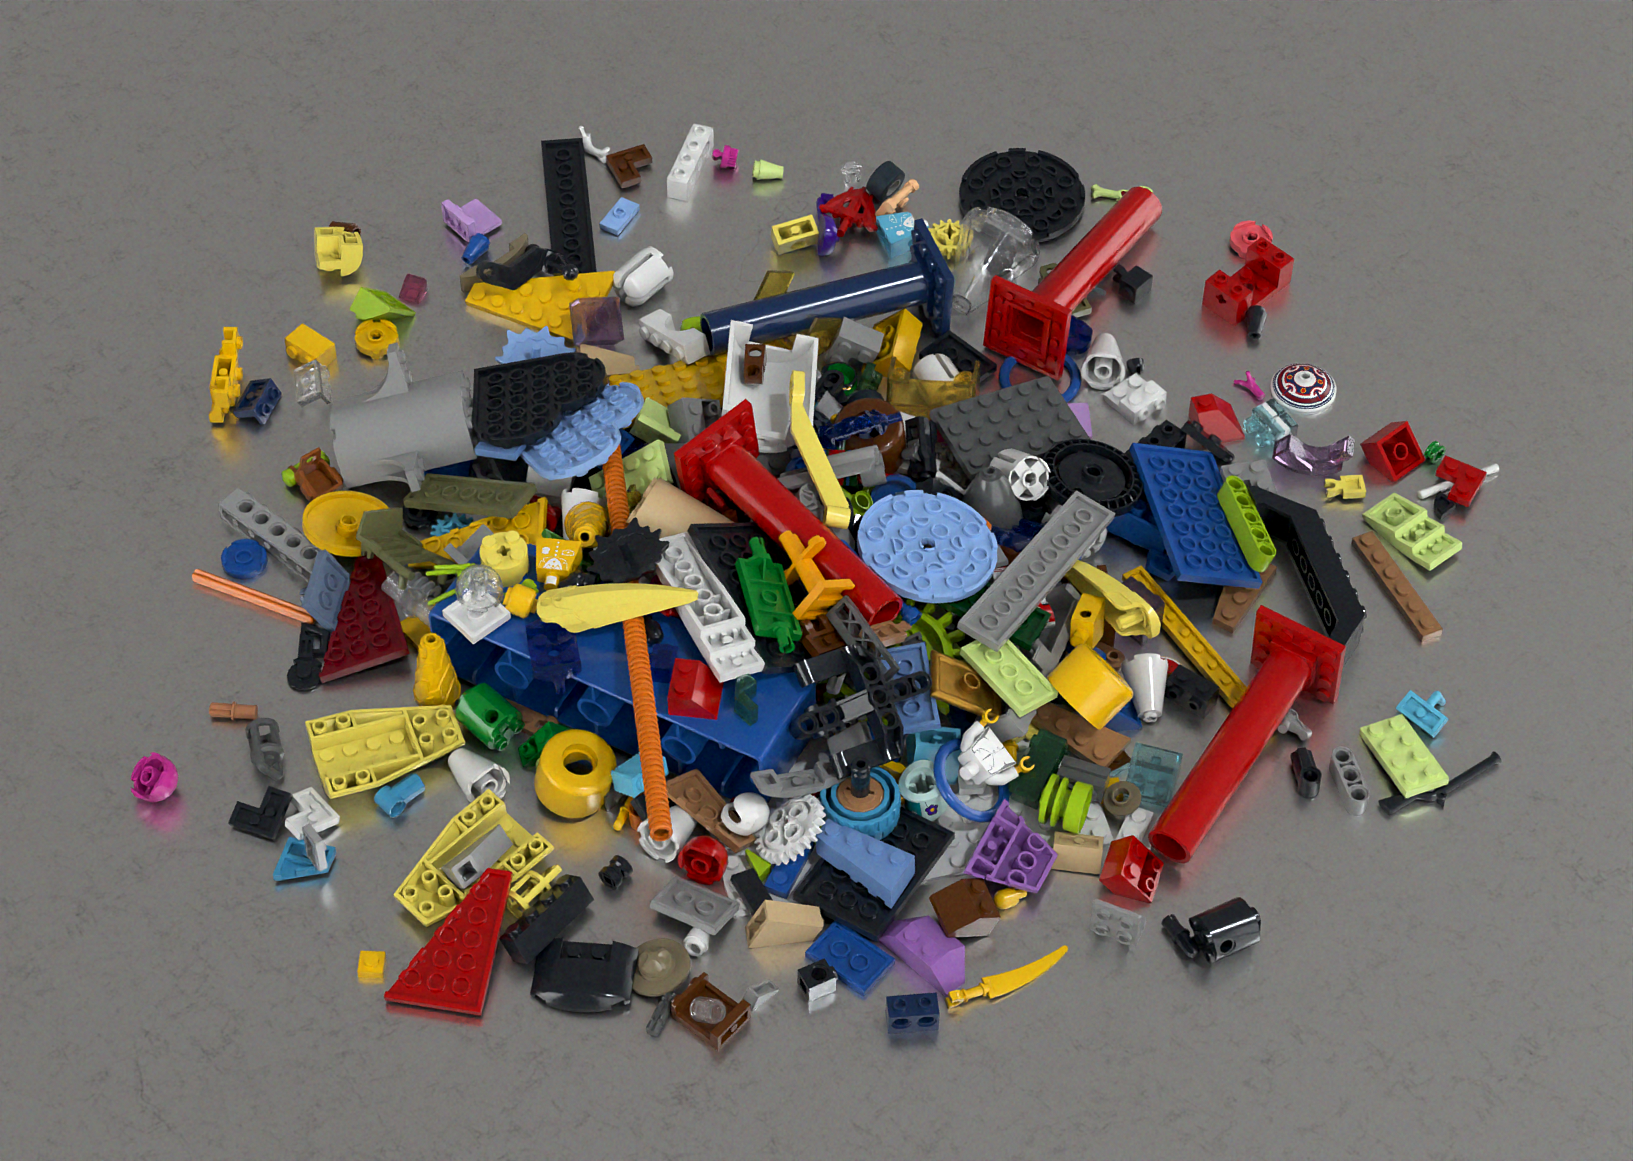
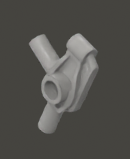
(1292, 723)

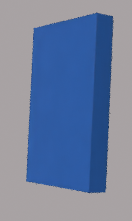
(853, 957)

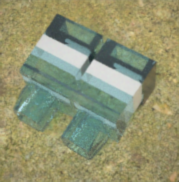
(1270, 423)

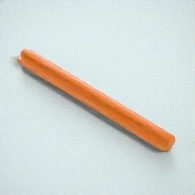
(252, 596)

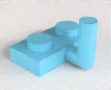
(1423, 712)

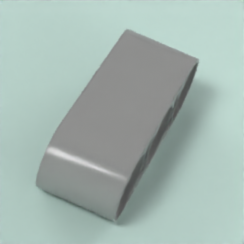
(1349, 780)

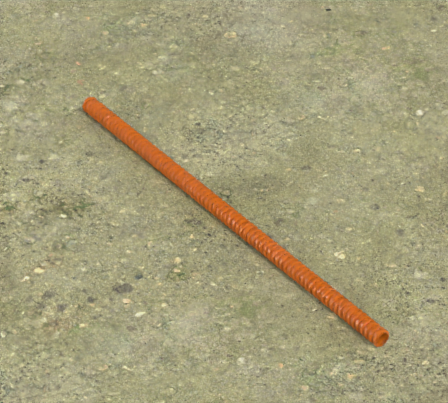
(640, 673)

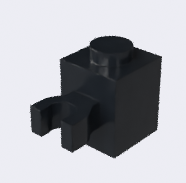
(1133, 283)

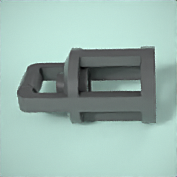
(269, 753)

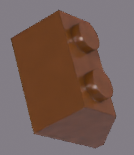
(965, 908)

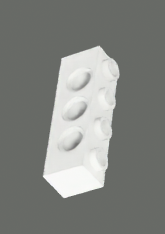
(690, 162)

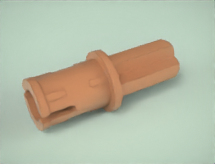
(233, 711)

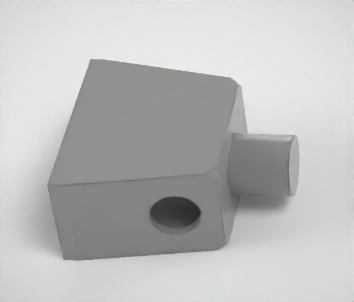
(846, 739)

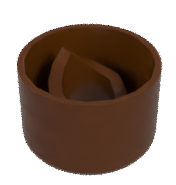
(889, 443)

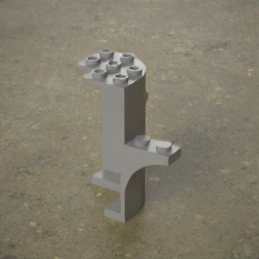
(403, 426)

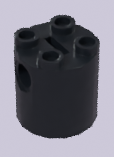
(1226, 929)

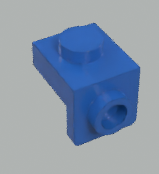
(1159, 565)

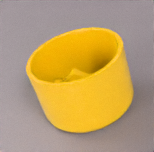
(1090, 685)
(571, 793)

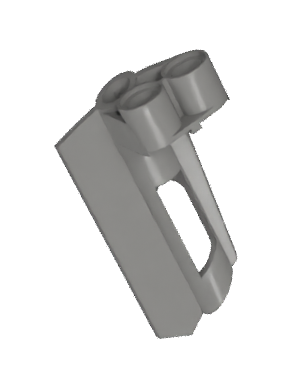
(862, 461)

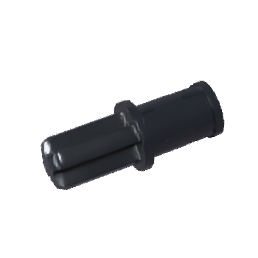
(1180, 936)

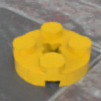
(375, 347)

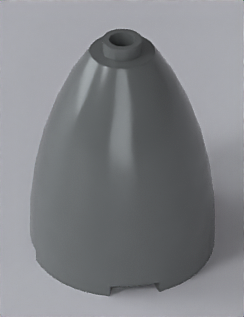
(993, 498)

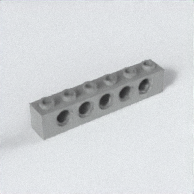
(271, 531)

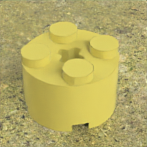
(506, 555)

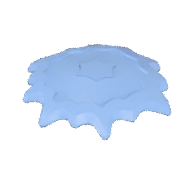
(531, 345)

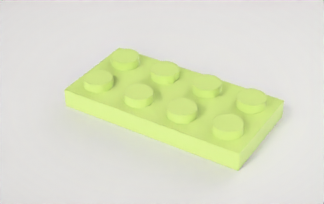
(639, 469)
(1010, 676)
(1404, 756)

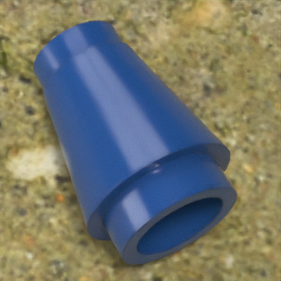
(476, 248)

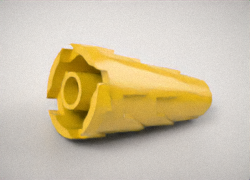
(585, 522)
(435, 675)

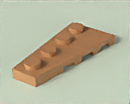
(705, 805)

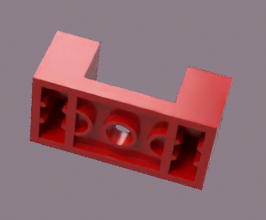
(1264, 273)

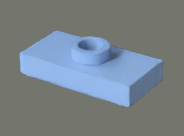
(619, 216)

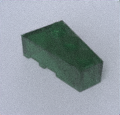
(1046, 754)

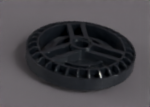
(1095, 472)

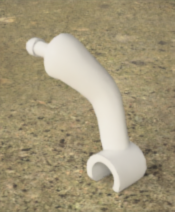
(601, 154)

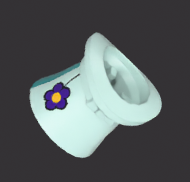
(920, 790)

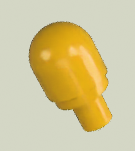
(1008, 897)

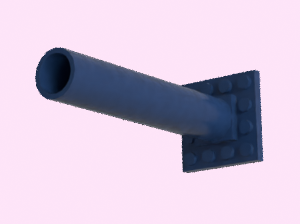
(921, 281)

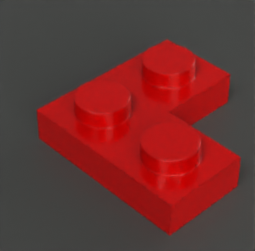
(1465, 478)

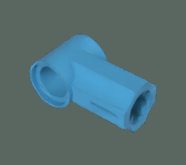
(394, 798)

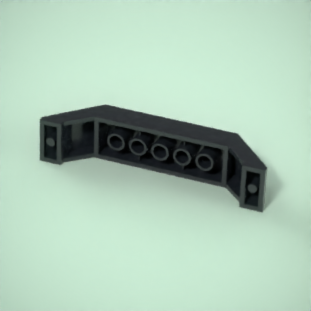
(1316, 564)

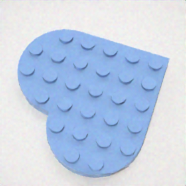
(585, 435)

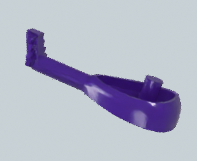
(826, 228)

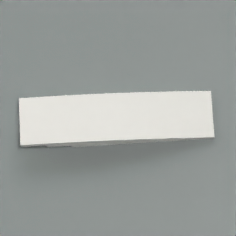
(714, 618)

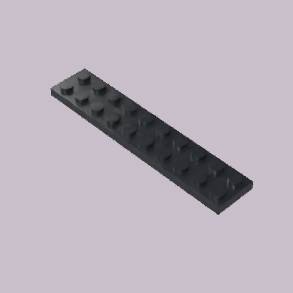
(568, 202)

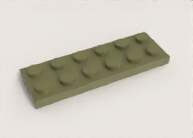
(471, 495)

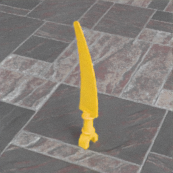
(1005, 982)

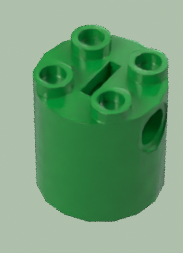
(489, 716)

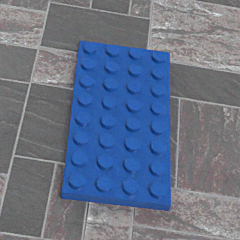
(1189, 516)

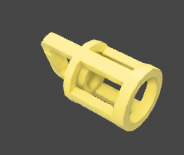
(537, 885)

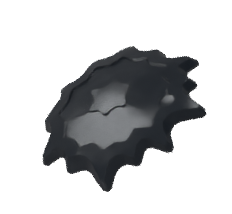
(627, 553)

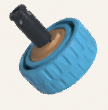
(864, 801)

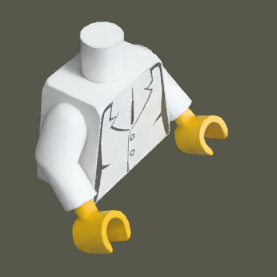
(985, 757)

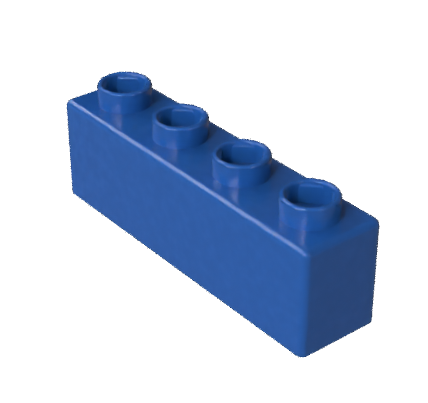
(603, 704)

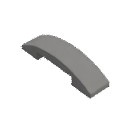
(795, 783)

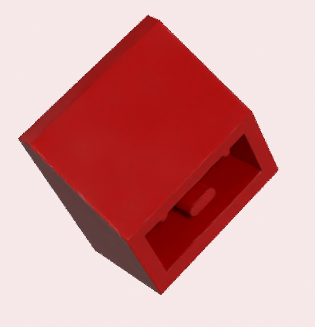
(1131, 870)

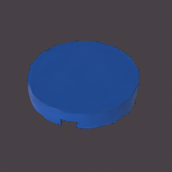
(244, 559)

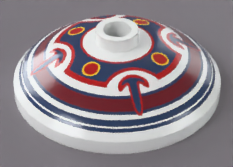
(1303, 388)

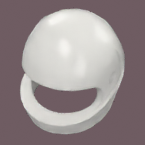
(752, 811)

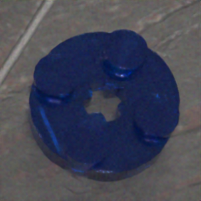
(1082, 335)

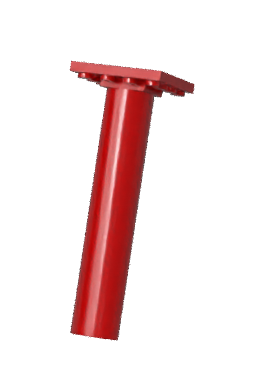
(1037, 322)
(727, 459)
(1289, 662)

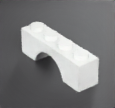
(684, 345)

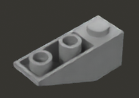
(476, 858)

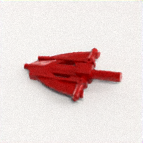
(850, 215)

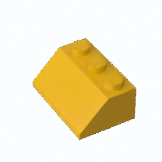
(899, 341)

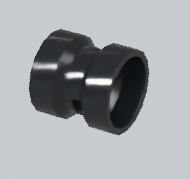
(615, 872)

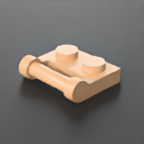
(898, 199)

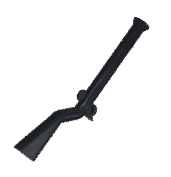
(1439, 794)

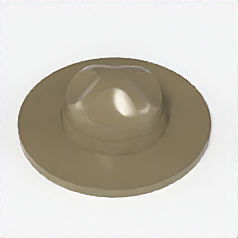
(660, 967)

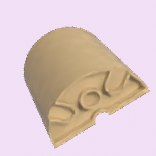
(672, 510)

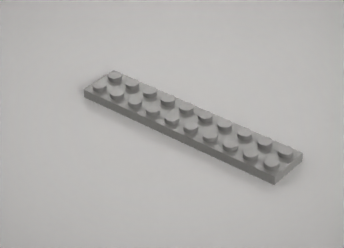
(1035, 571)

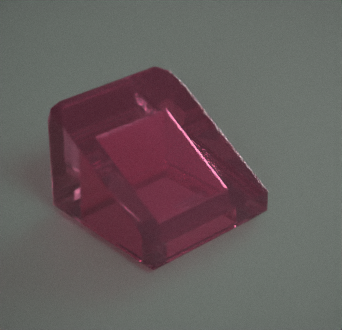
(413, 289)

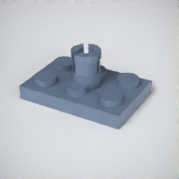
(325, 590)

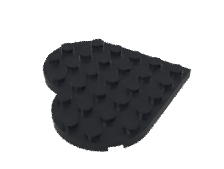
(528, 397)

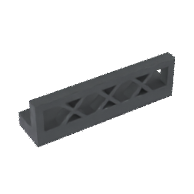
(849, 632)

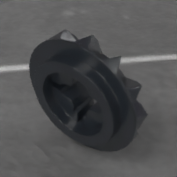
(411, 518)

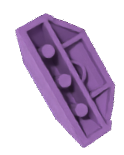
(928, 951)

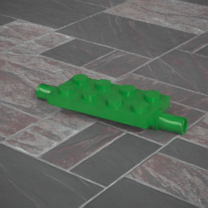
(768, 597)

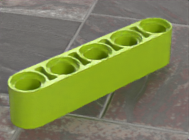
(1246, 523)

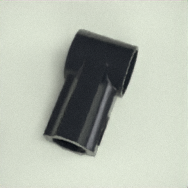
(1306, 772)

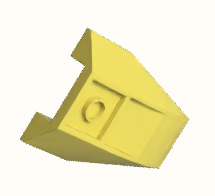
(378, 745)
(428, 890)

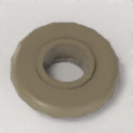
(1126, 807)

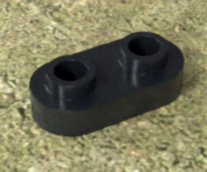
(831, 381)

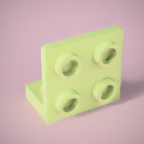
(654, 424)

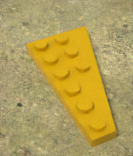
(528, 523)

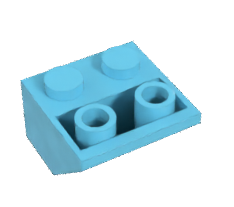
(926, 744)

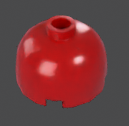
(703, 859)

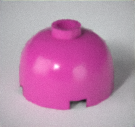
(154, 778)

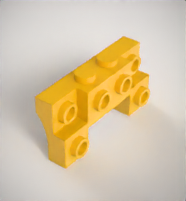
(226, 375)

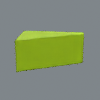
(760, 865)

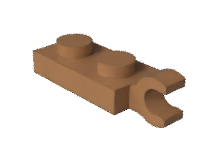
(889, 633)

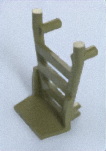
(383, 536)

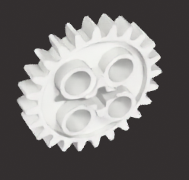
(790, 829)

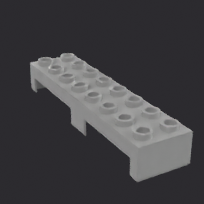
(1043, 655)

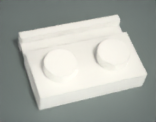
(1138, 824)

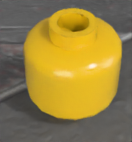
(520, 600)

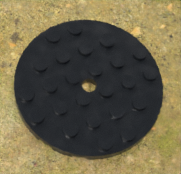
(1051, 185)

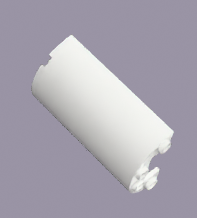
(771, 398)

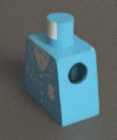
(895, 232)

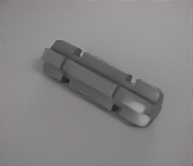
(660, 1014)

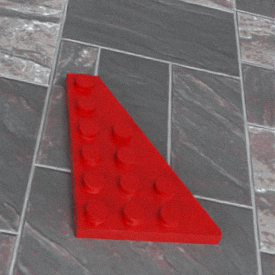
(459, 958)

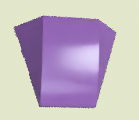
(1011, 853)

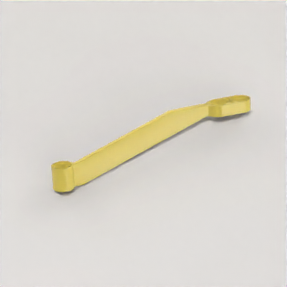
(836, 506)

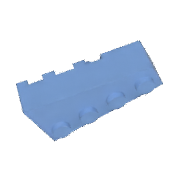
(867, 860)

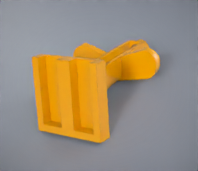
(821, 591)

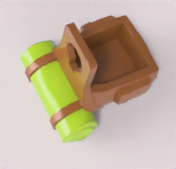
(313, 475)

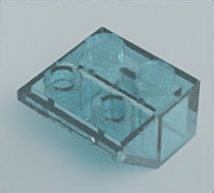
(1154, 773)

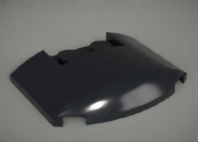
(584, 975)

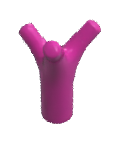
(1251, 385)

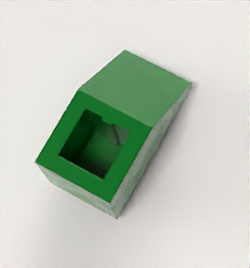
(532, 748)

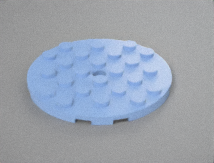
(894, 537)

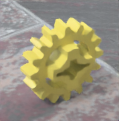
(946, 237)

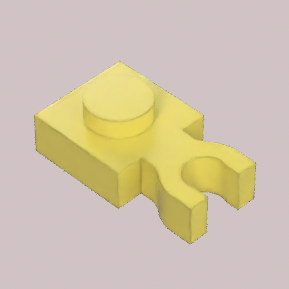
(1349, 486)

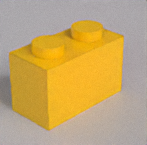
(309, 345)

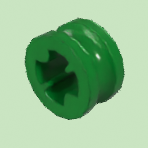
(1434, 452)

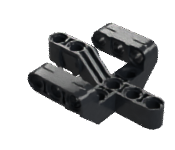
(856, 661)

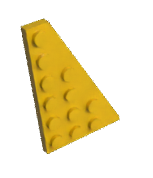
(541, 300)

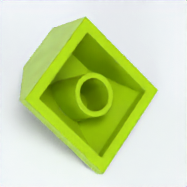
(378, 305)

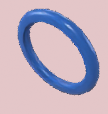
(1075, 375)
(949, 796)

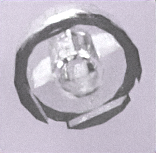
(479, 588)

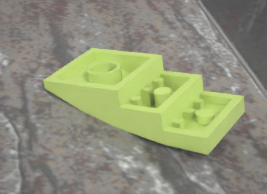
(1412, 531)

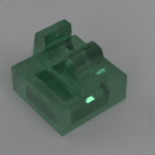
(870, 378)

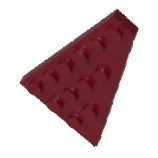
(366, 626)

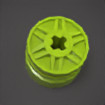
(1065, 803)

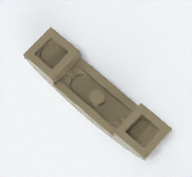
(516, 249)

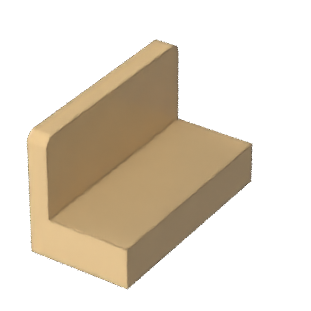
(1078, 852)

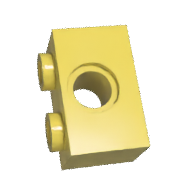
(794, 234)

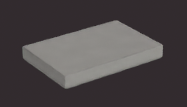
(694, 905)

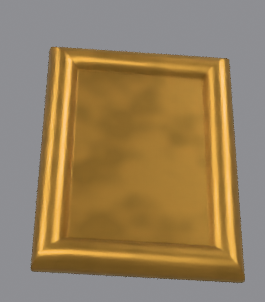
(962, 686)

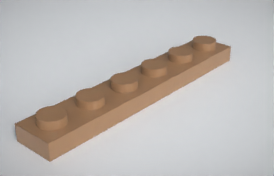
(1397, 586)

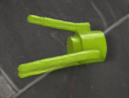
(444, 570)

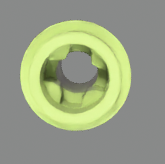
(766, 170)

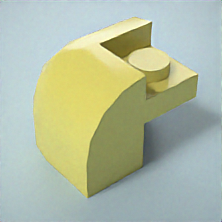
(337, 249)

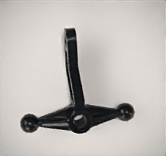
(525, 267)

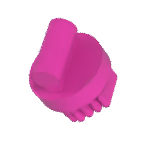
(727, 157)

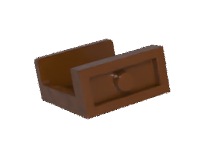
(713, 1034)

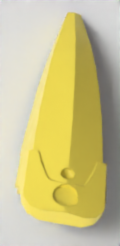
(606, 604)
(1123, 608)

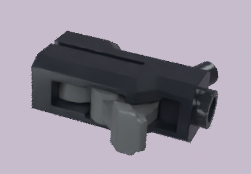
(920, 451)

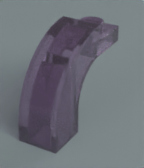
(1312, 460)

